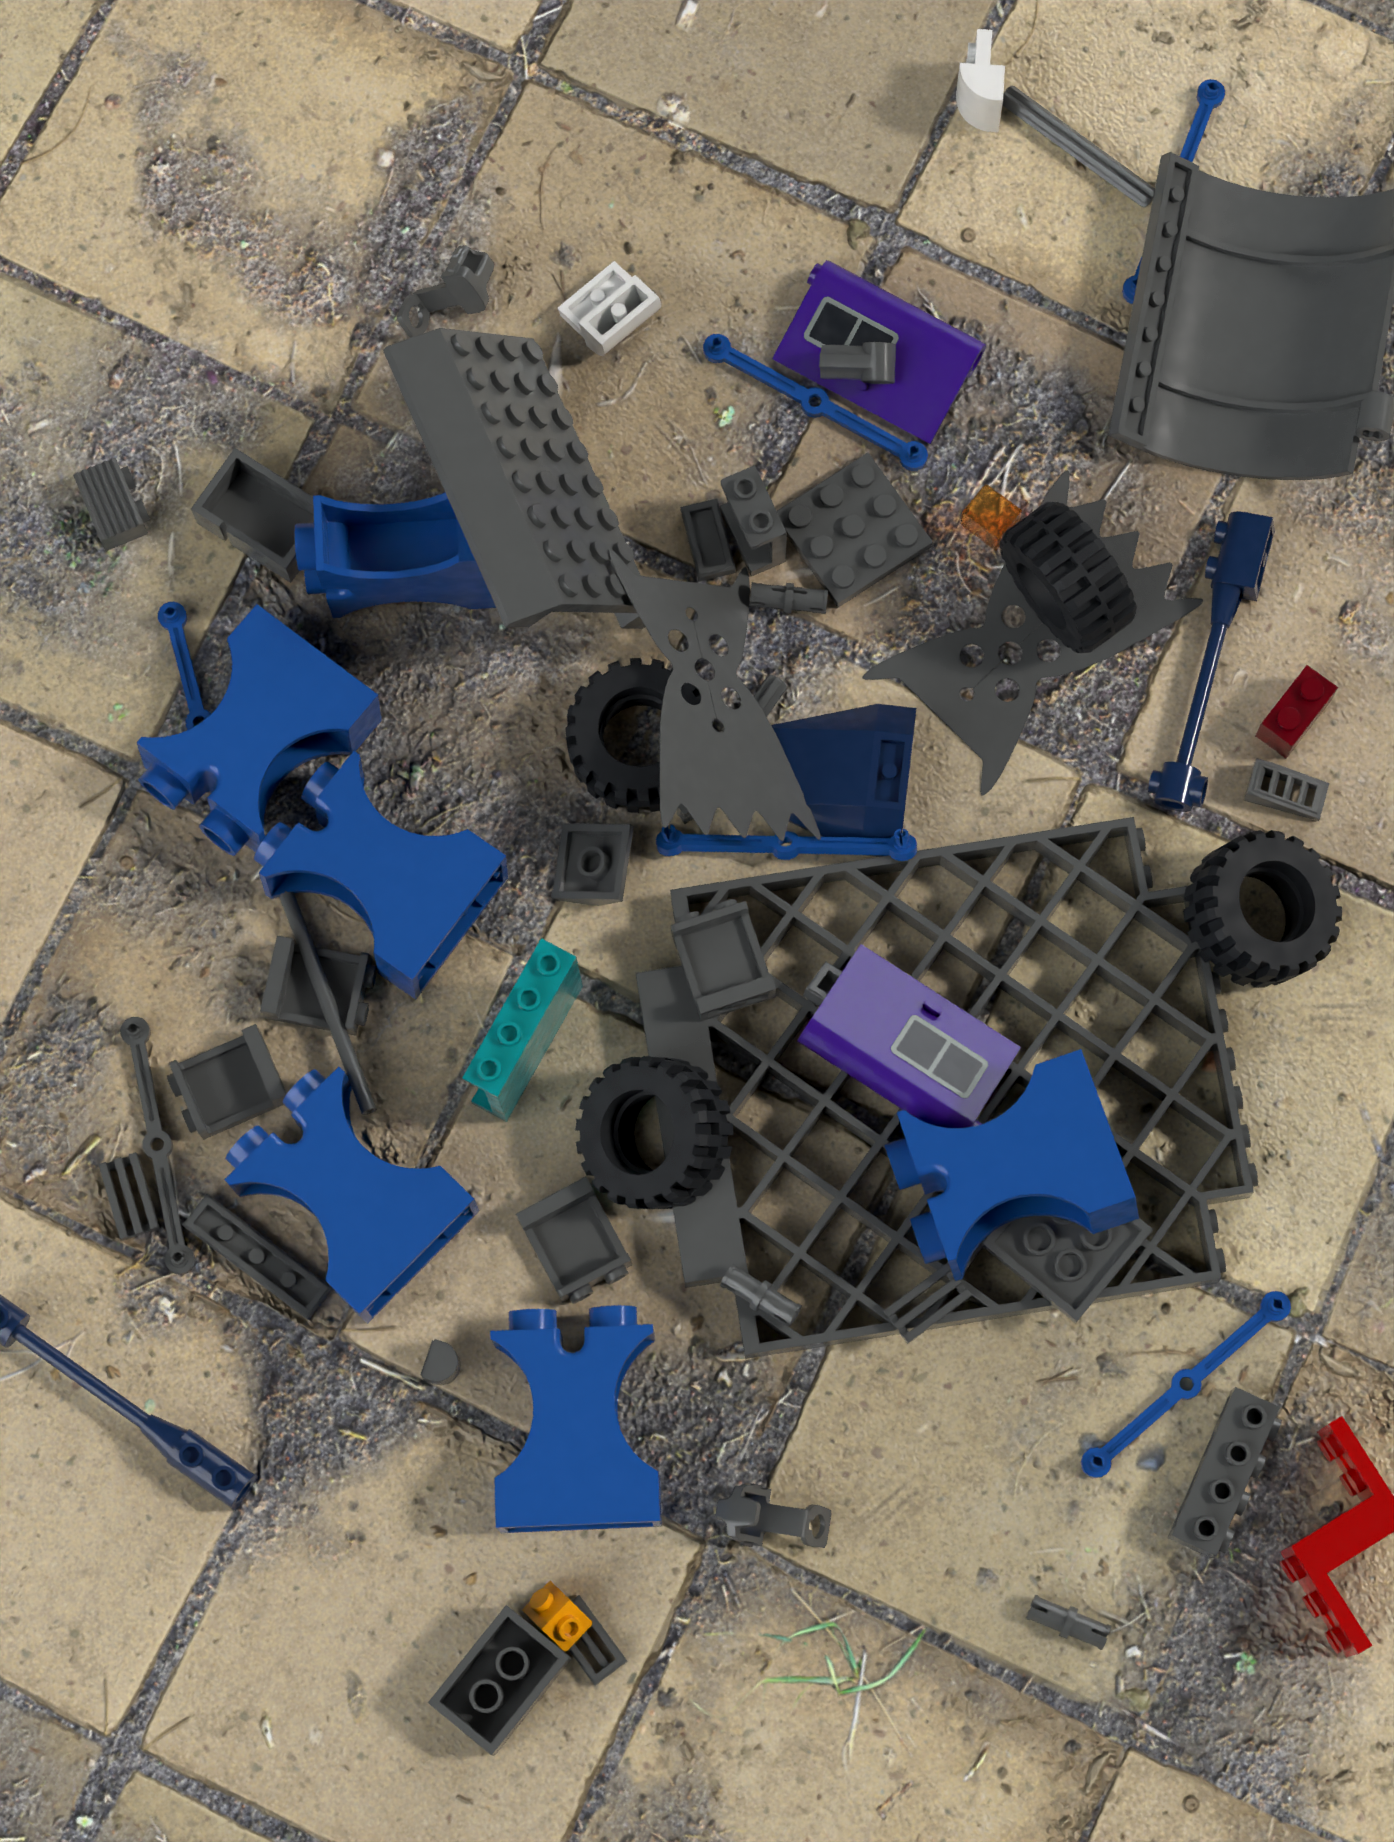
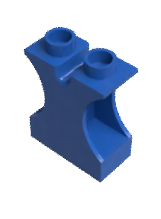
(388, 555)
(277, 713)
(405, 886)
(1033, 1160)
(375, 1215)
(576, 1460)

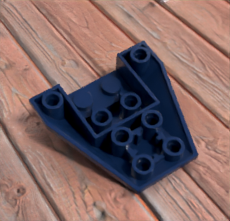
(852, 768)

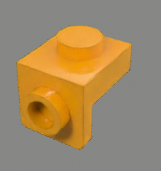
(557, 1616)

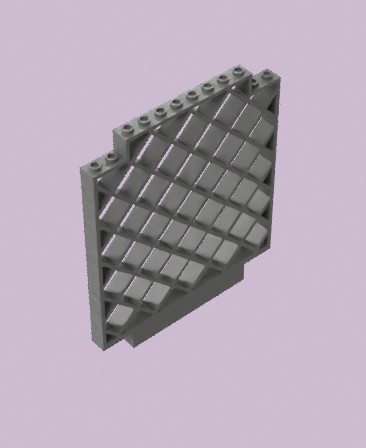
(710, 1226)

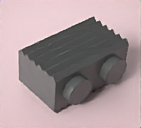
(111, 504)

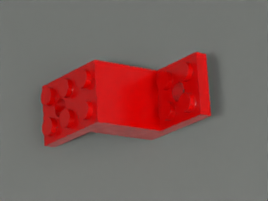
(1341, 1538)

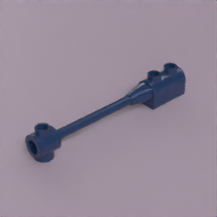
(1234, 577)
(181, 1447)

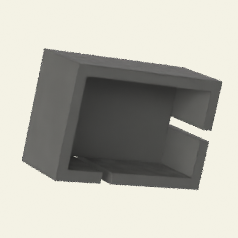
(255, 512)

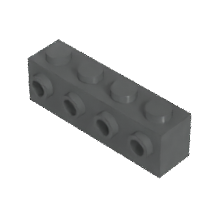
(1224, 1473)

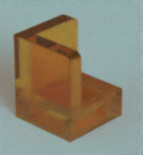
(990, 516)

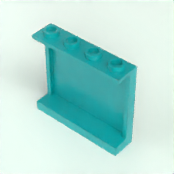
(524, 1029)

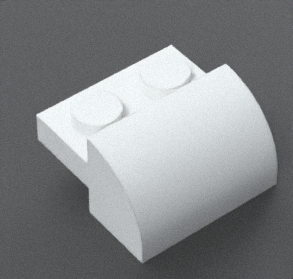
(980, 85)
(609, 308)

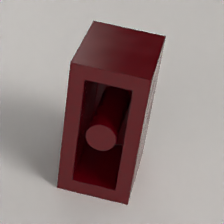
(1296, 711)

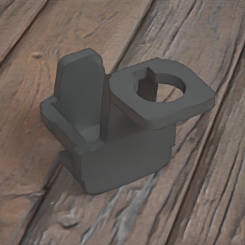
(463, 286)
(751, 1515)

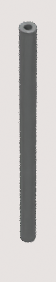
(328, 1003)

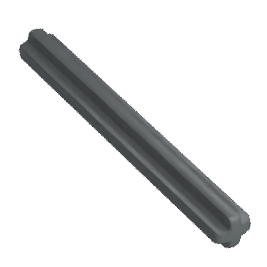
(1078, 146)

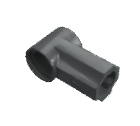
(869, 363)

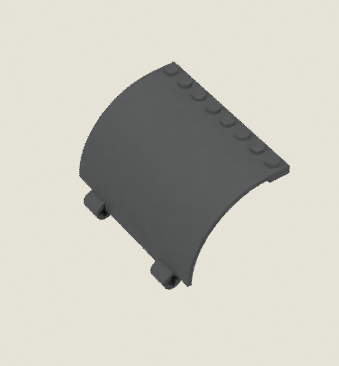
(1257, 329)

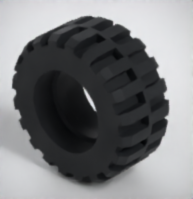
(1068, 577)
(587, 720)
(1303, 891)
(609, 1129)

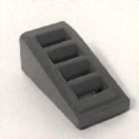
(1269, 799)

